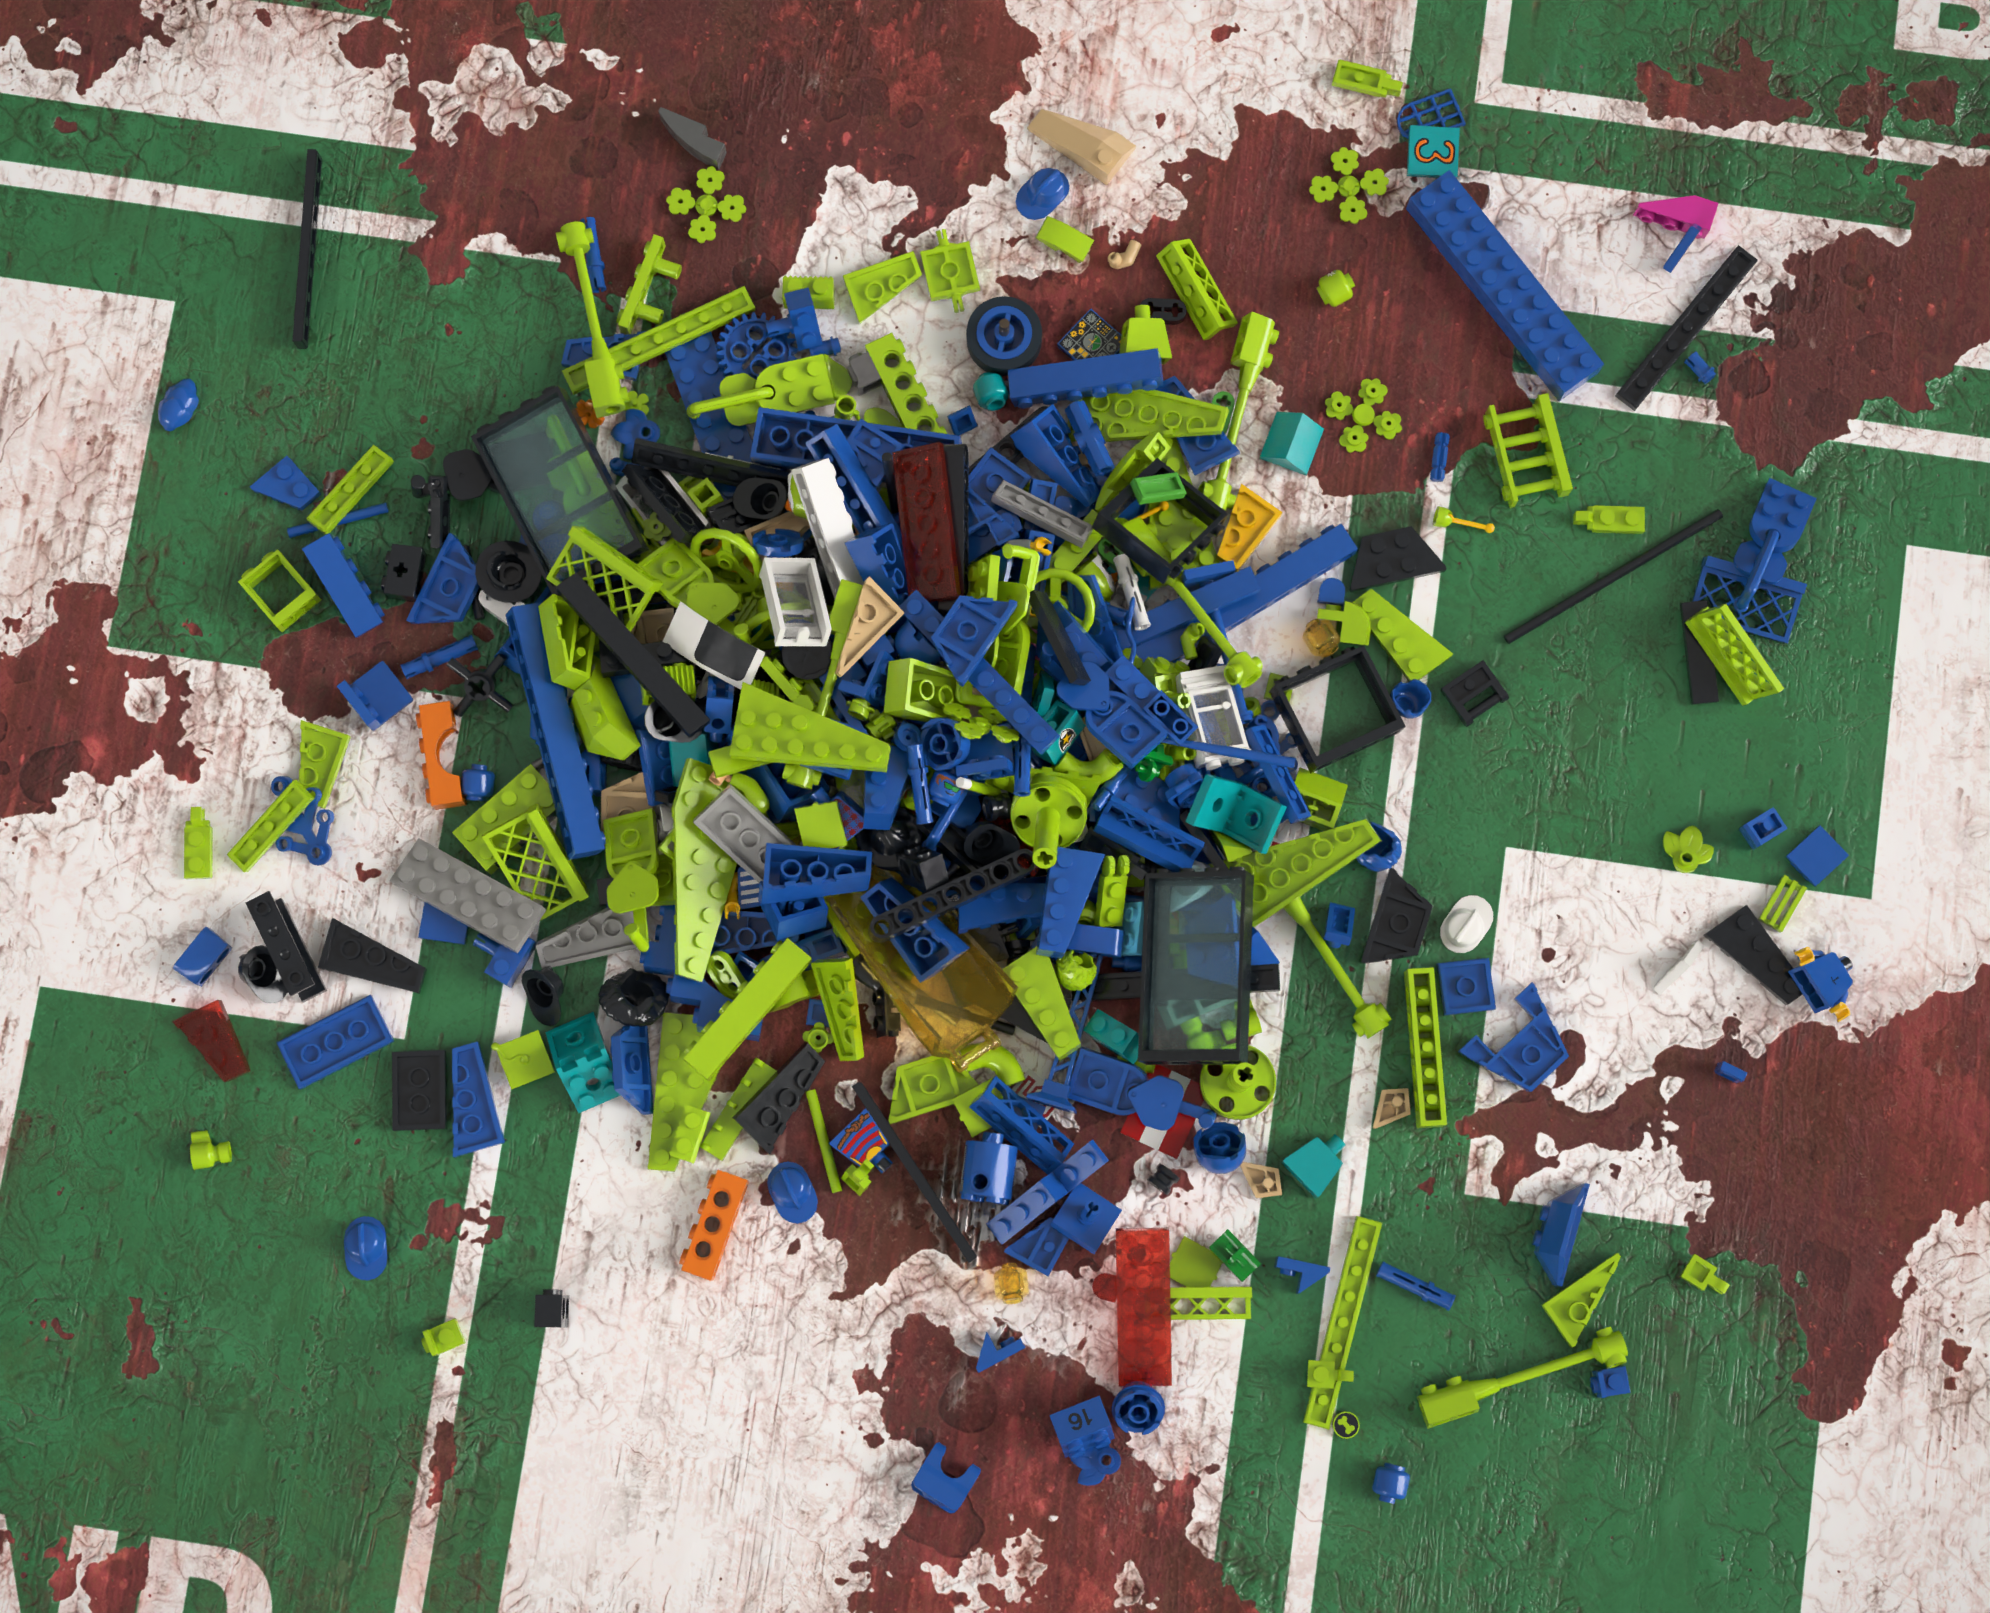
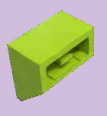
(1322, 798)

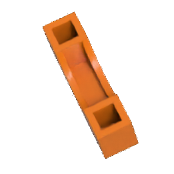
(437, 724)

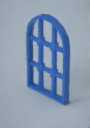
(1417, 115)

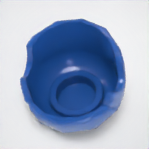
(1411, 698)

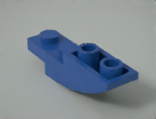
(1151, 700)
(820, 946)

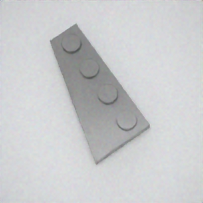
(587, 939)

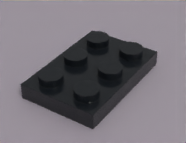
(419, 1090)

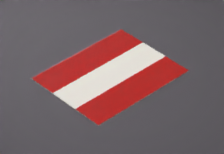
(1173, 1139)

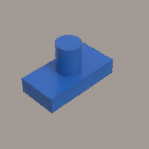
(1339, 925)

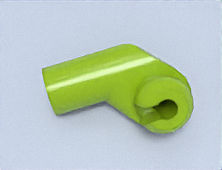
(1189, 638)

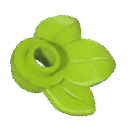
(1687, 845)

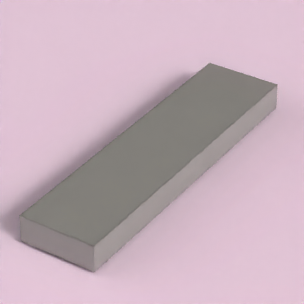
(1042, 513)

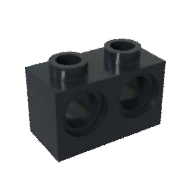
(922, 868)
(551, 1309)

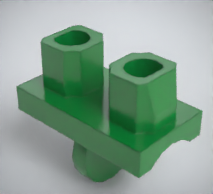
(1152, 764)
(1234, 1255)

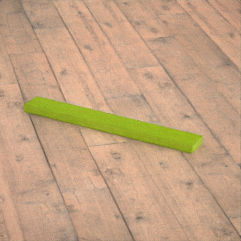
(669, 335)
(1344, 1316)

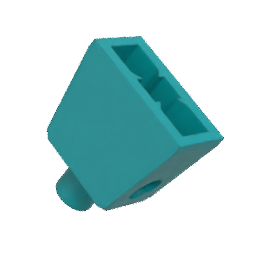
(1315, 1163)

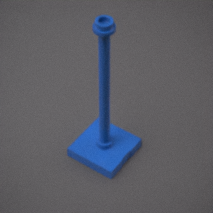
(1200, 577)

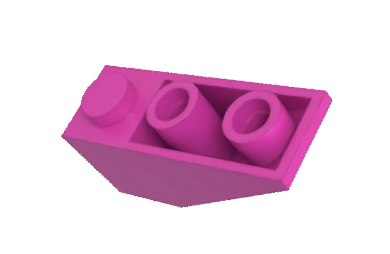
(1679, 213)

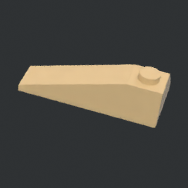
(1087, 145)

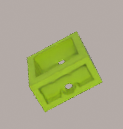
(293, 610)

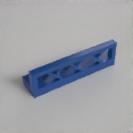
(1145, 839)
(1019, 1129)

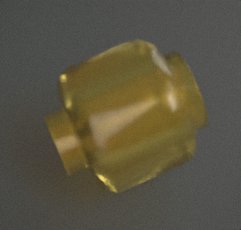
(1321, 638)
(1011, 1283)

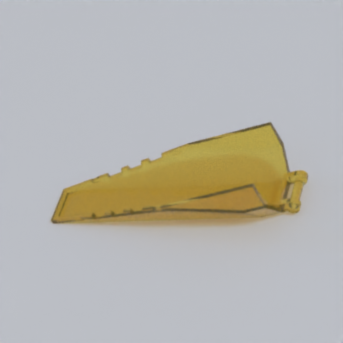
(950, 1006)

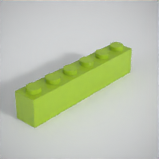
(747, 1009)

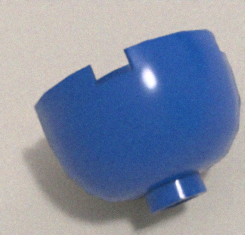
(913, 644)
(943, 744)
(1220, 1148)

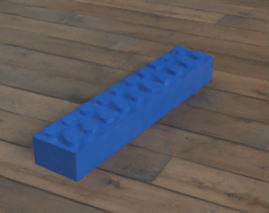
(1504, 285)

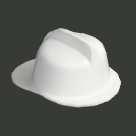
(1466, 924)

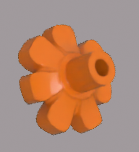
(587, 413)

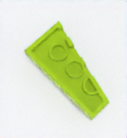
(1402, 639)
(1086, 785)
(839, 997)

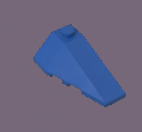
(1048, 447)

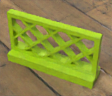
(614, 560)
(1723, 651)
(555, 852)

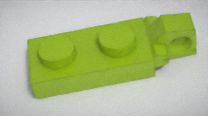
(1365, 80)
(1612, 519)
(198, 846)

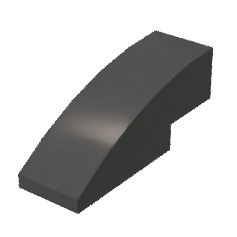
(694, 138)

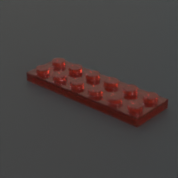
(926, 522)
(1143, 1306)

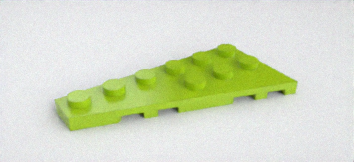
(1143, 412)
(1177, 524)
(790, 734)
(675, 1087)

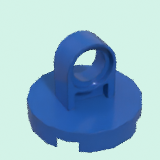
(778, 545)

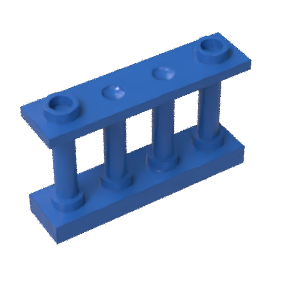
(1278, 776)

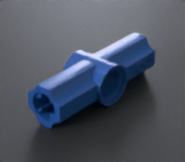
(1089, 438)

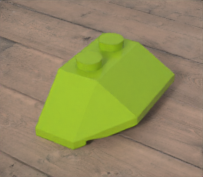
(602, 717)

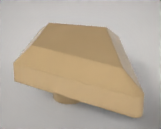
(1392, 1106)
(1262, 1180)

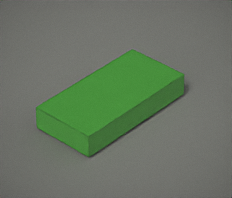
(1158, 488)

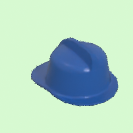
(1042, 193)
(792, 1192)
(365, 1248)

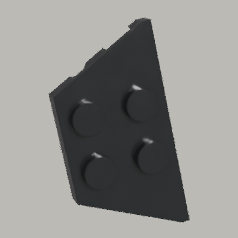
(1393, 558)
(1397, 922)

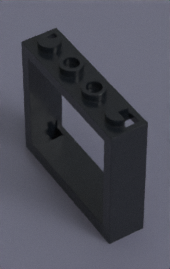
(1139, 552)
(1372, 679)

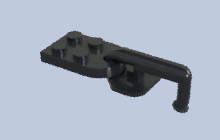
(465, 477)

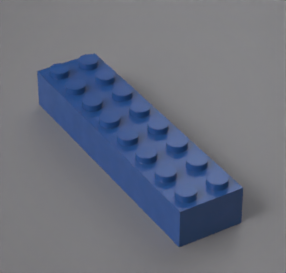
(782, 436)

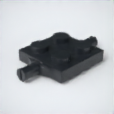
(994, 939)

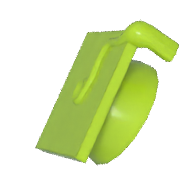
(524, 1059)

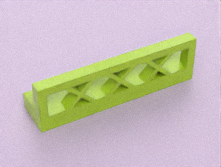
(1193, 288)
(1211, 1292)

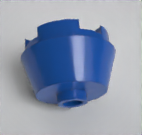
(1138, 1408)

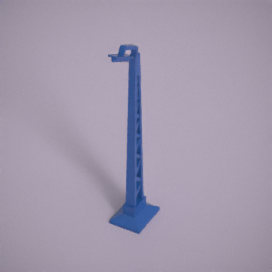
(1054, 1093)

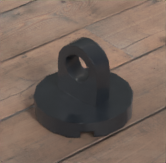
(807, 661)

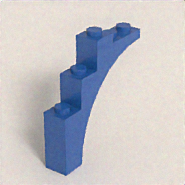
(661, 960)

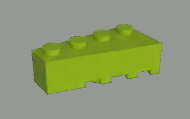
(1044, 1001)

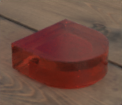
(1105, 1287)

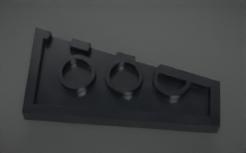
(1751, 947)
(364, 958)

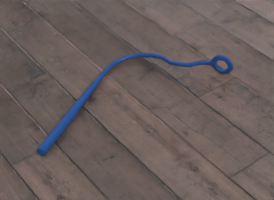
(1207, 747)

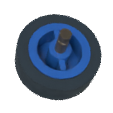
(1004, 335)

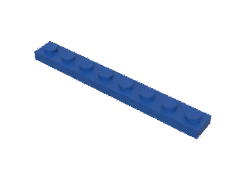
(987, 681)

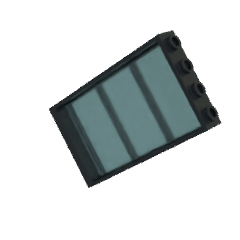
(555, 482)
(1196, 967)

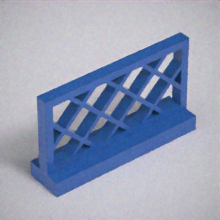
(1784, 587)

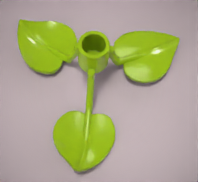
(845, 404)

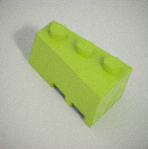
(567, 643)

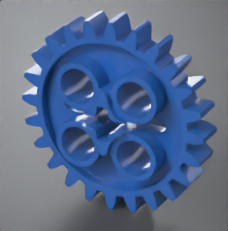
(738, 339)

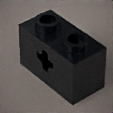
(408, 586)

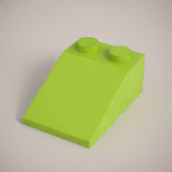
(918, 690)

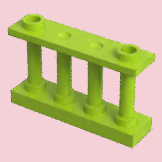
(1546, 434)

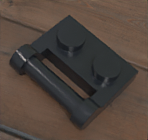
(1471, 685)

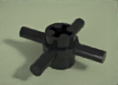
(473, 692)

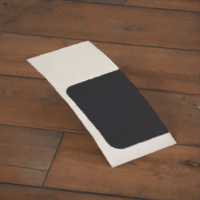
(713, 647)

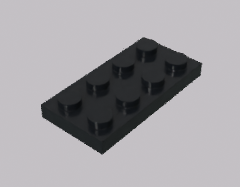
(666, 502)

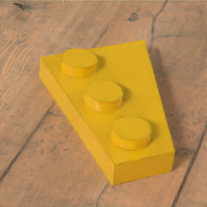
(1247, 527)

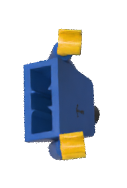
(1823, 980)

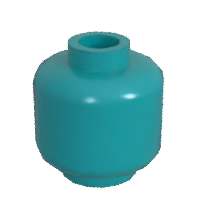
(990, 391)

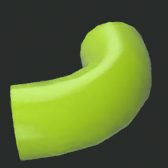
(1104, 764)
(1000, 1061)

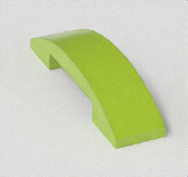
(1131, 466)

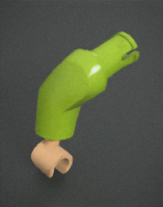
(747, 787)

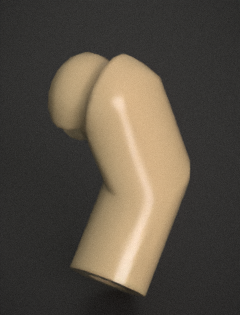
(1126, 258)

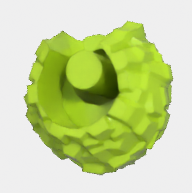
(1076, 971)

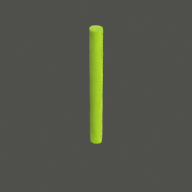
(823, 1141)

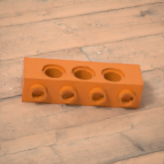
(707, 1266)

